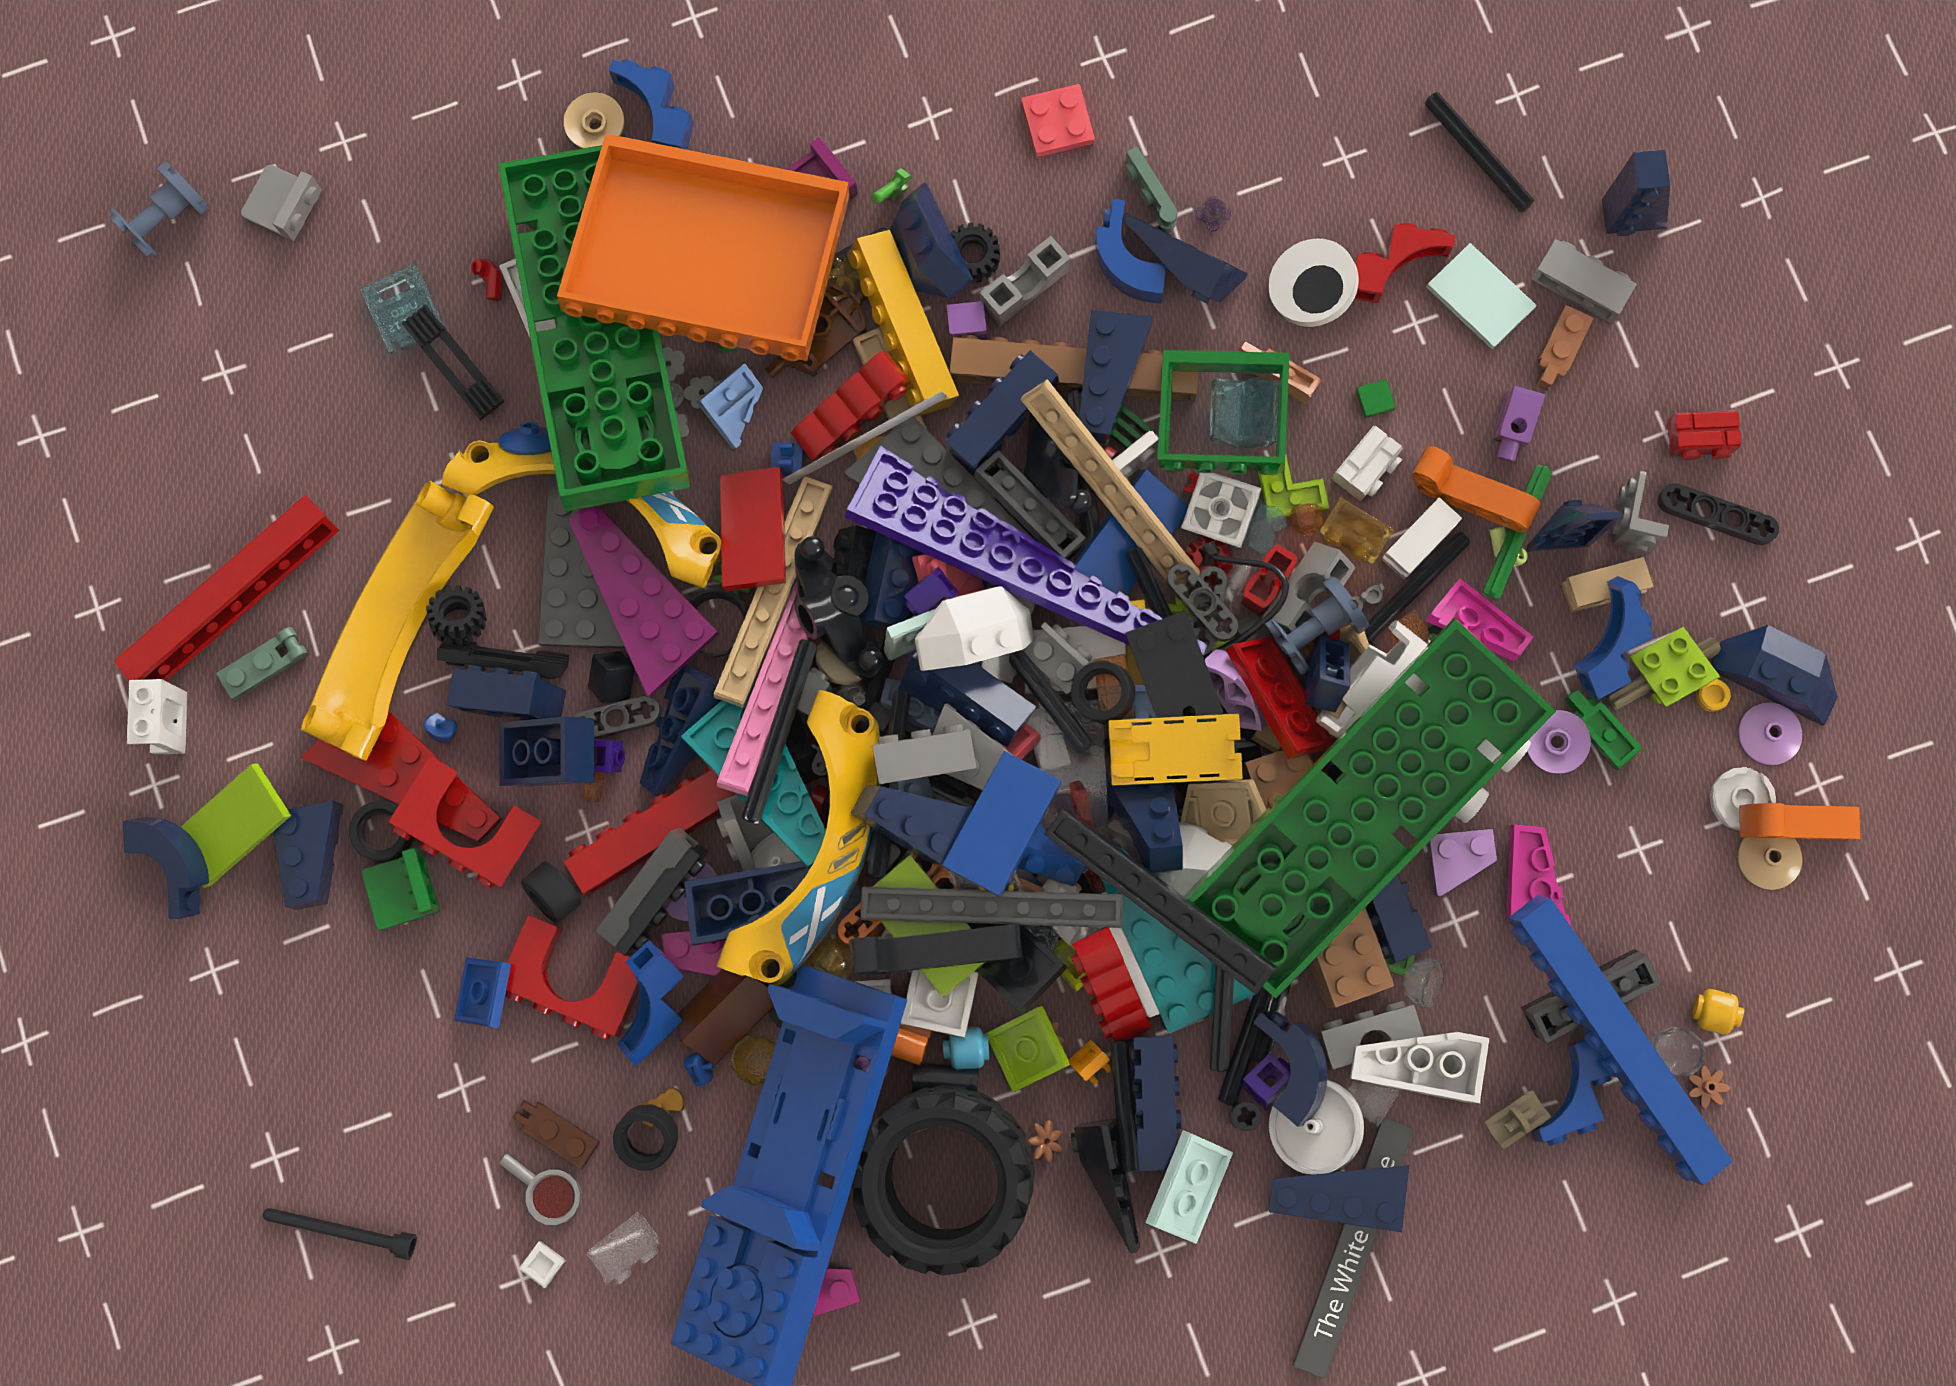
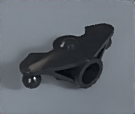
(1052, 471)
(831, 609)

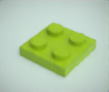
(1027, 1049)

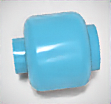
(967, 1051)

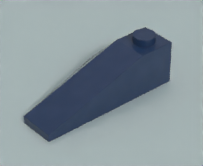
(1574, 526)

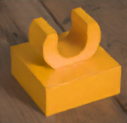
(1088, 1061)

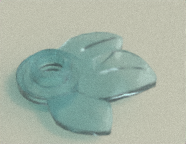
(1262, 527)

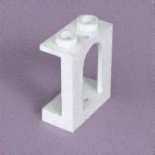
(152, 716)

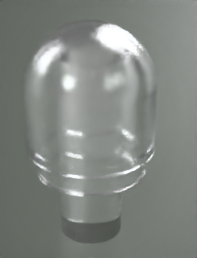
(1237, 581)
(852, 693)

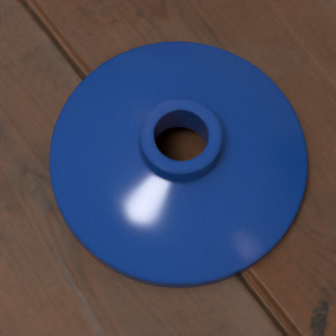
(526, 440)

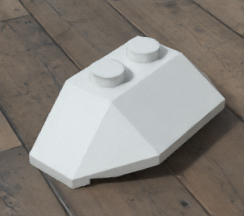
(974, 629)

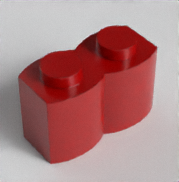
(1265, 584)

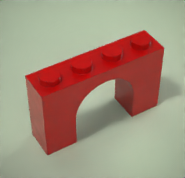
(418, 818)
(528, 979)

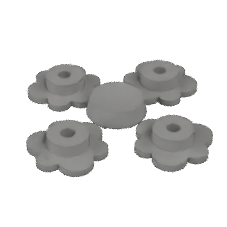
(691, 393)

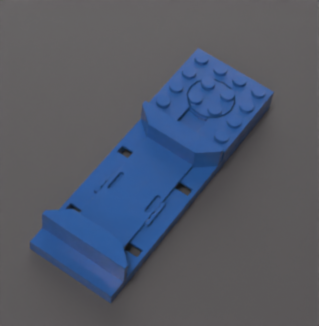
(776, 1223)

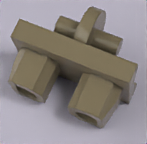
(1516, 1119)

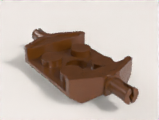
(844, 320)

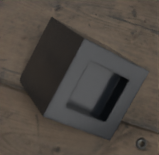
(611, 676)

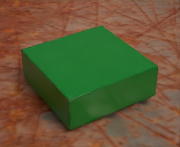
(1375, 398)

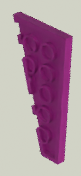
(648, 611)

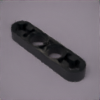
(1719, 509)

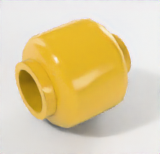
(1717, 1011)

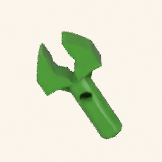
(894, 188)

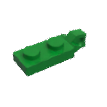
(1605, 730)

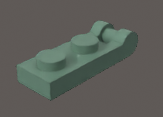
(1151, 189)
(261, 664)

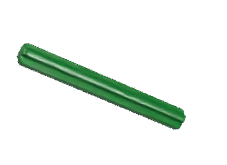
(1514, 540)

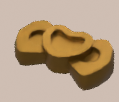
(670, 1101)

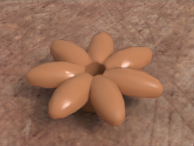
(1703, 1087)
(1045, 1140)

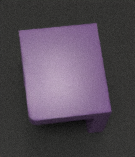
(967, 319)

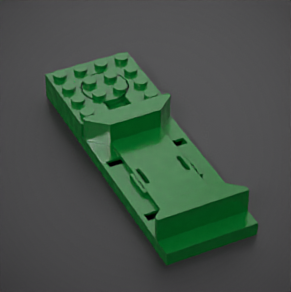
(597, 380)
(1402, 764)

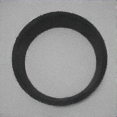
(716, 593)

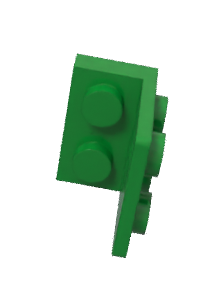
(400, 890)

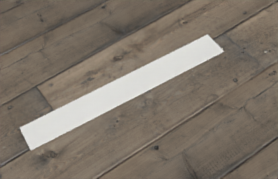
(865, 437)

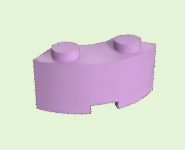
(1233, 692)

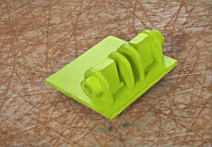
(1674, 667)

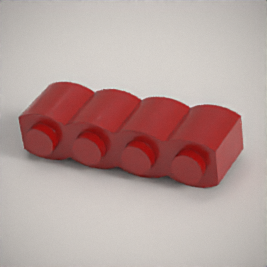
(851, 406)
(1111, 985)

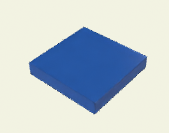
(482, 992)

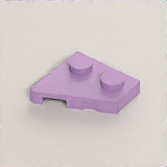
(1459, 857)

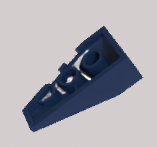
(1193, 268)
(689, 699)
(737, 899)

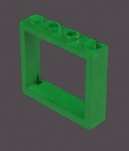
(1226, 363)

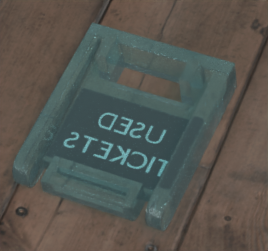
(393, 311)

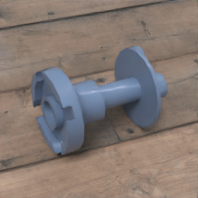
(168, 201)
(1326, 618)

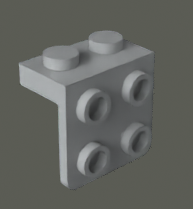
(281, 201)
(1630, 531)
(741, 833)

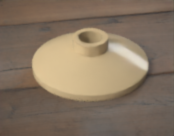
(592, 109)
(1760, 870)

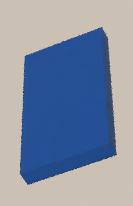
(1107, 549)
(1002, 823)

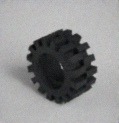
(986, 241)
(453, 601)

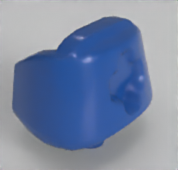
(440, 728)
(699, 1069)

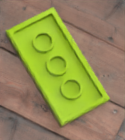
(236, 821)
(911, 875)

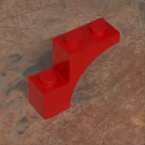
(1404, 245)

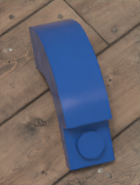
(1125, 272)

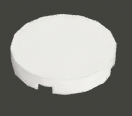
(1738, 788)

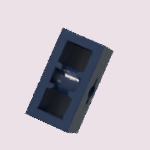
(1328, 674)

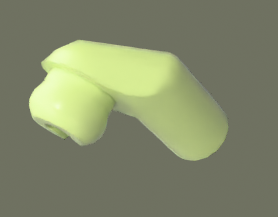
(1497, 537)

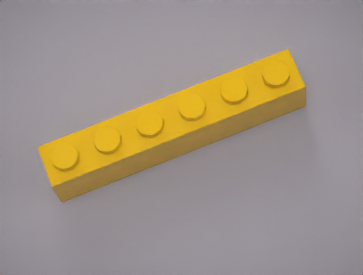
(902, 319)

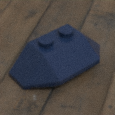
(928, 246)
(1780, 671)

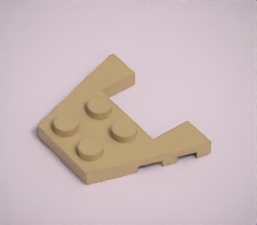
(1223, 807)

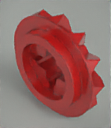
(1194, 554)

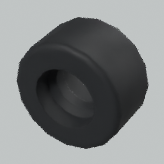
(551, 892)

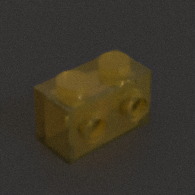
(1356, 531)

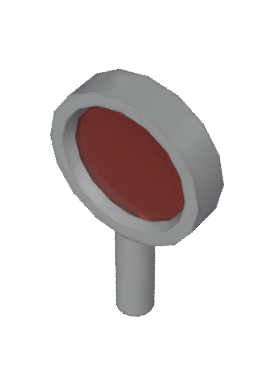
(550, 1195)

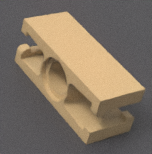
(1592, 590)

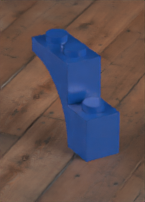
(655, 88)
(1627, 627)
(1050, 860)
(654, 1016)
(1580, 1106)

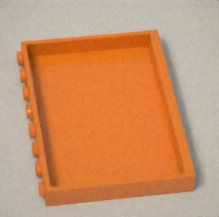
(704, 247)

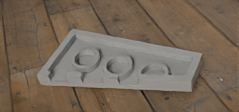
(986, 750)

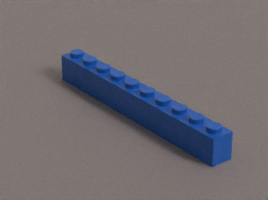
(1619, 1040)

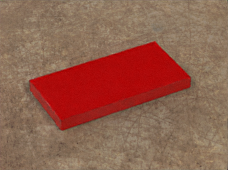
(752, 529)
(1279, 696)

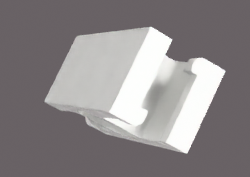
(1421, 538)

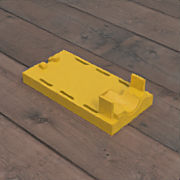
(1175, 749)

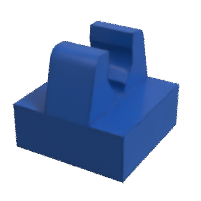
(787, 457)

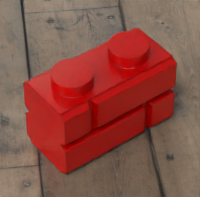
(1704, 434)

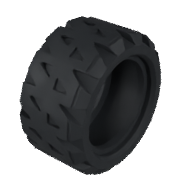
(927, 1247)

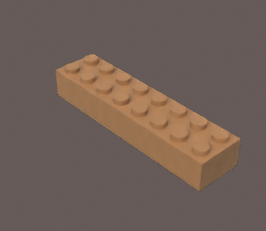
(1353, 961)

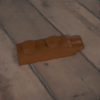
(557, 1134)

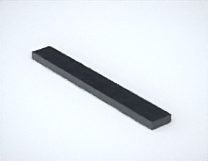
(1160, 901)

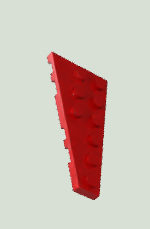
(392, 770)

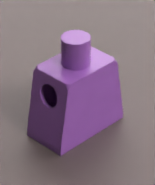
(1521, 409)

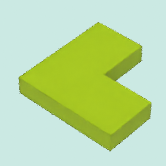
(1281, 493)

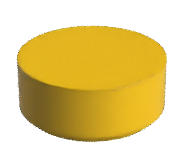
(1713, 696)

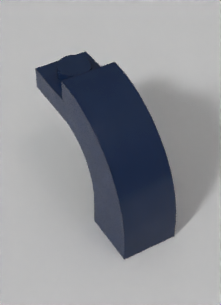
(176, 855)
(1307, 1065)

